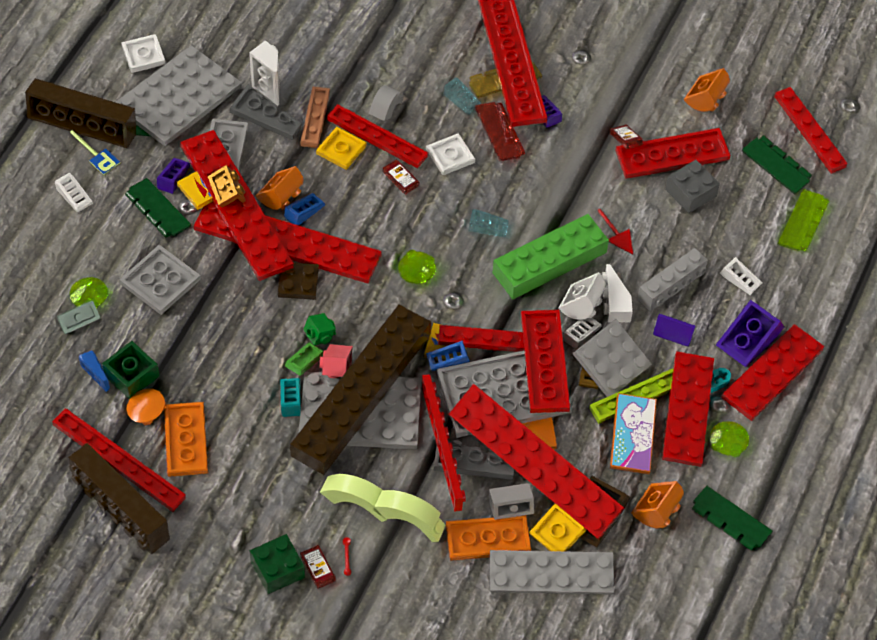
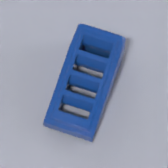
(296, 217)
(451, 349)
(92, 366)

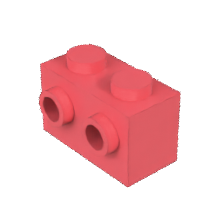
(336, 360)

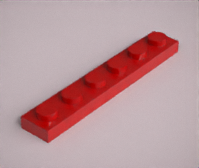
(810, 130)
(377, 136)
(481, 338)

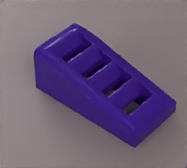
(556, 116)
(170, 175)

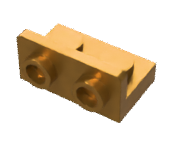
(226, 186)

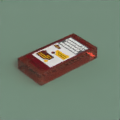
(626, 136)
(400, 176)
(318, 567)

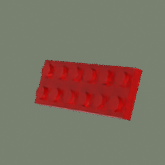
(673, 153)
(545, 361)
(772, 372)
(688, 409)

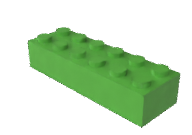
(550, 256)

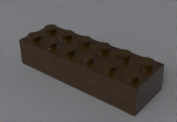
(81, 113)
(118, 499)

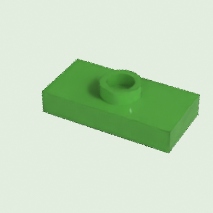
(304, 359)

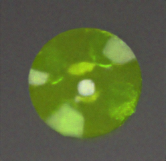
(416, 267)
(87, 290)
(729, 438)

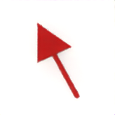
(622, 239)

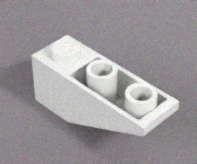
(617, 297)

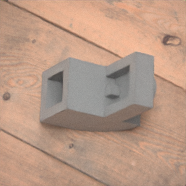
(385, 102)

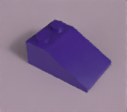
(750, 334)

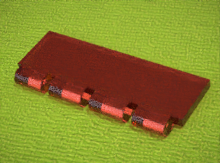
(499, 131)

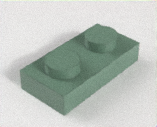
(78, 317)

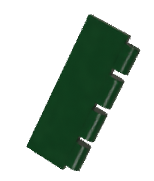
(773, 162)
(157, 208)
(737, 521)

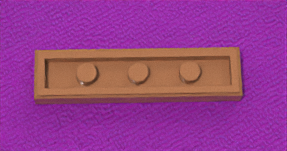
(315, 117)

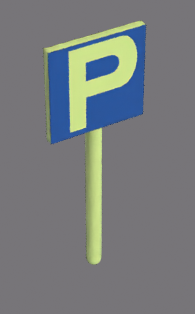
(103, 161)

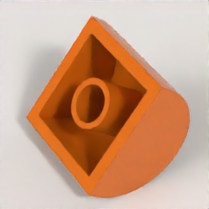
(707, 90)
(281, 188)
(658, 504)

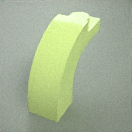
(354, 490)
(410, 508)

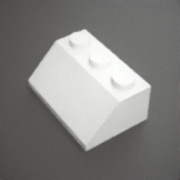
(265, 71)

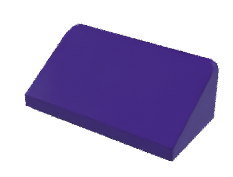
(674, 330)

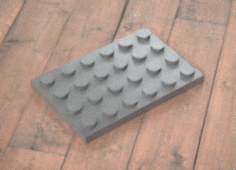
(179, 94)
(500, 378)
(388, 426)

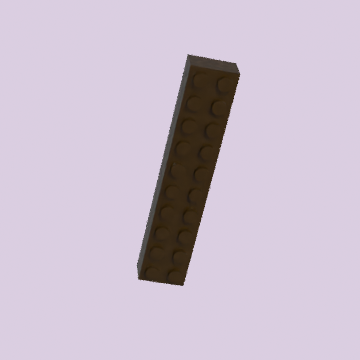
(360, 389)

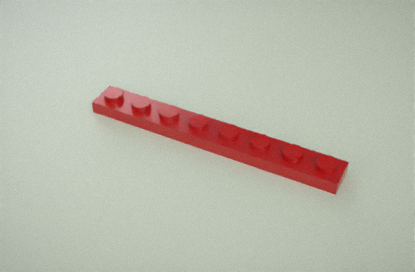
(444, 448)
(120, 460)

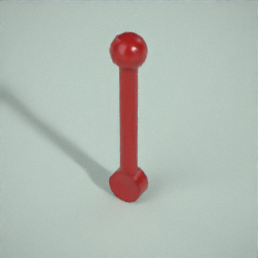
(346, 542)

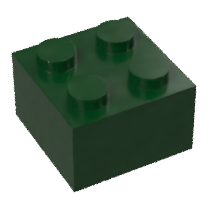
(130, 369)
(277, 564)

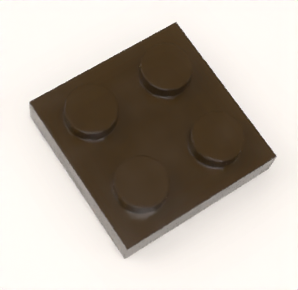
(299, 282)

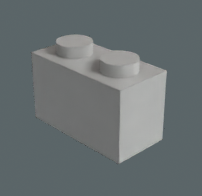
(511, 501)

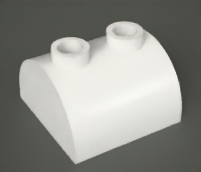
(583, 297)

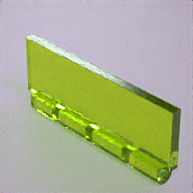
(803, 221)

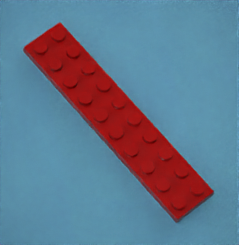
(513, 62)
(243, 219)
(305, 245)
(536, 461)

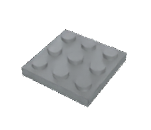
(160, 279)
(612, 358)

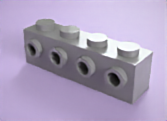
(672, 279)

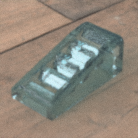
(456, 86)
(479, 227)

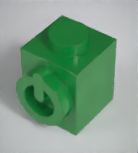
(319, 329)

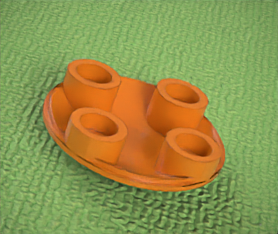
(146, 406)

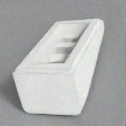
(68, 182)
(745, 273)
(575, 342)

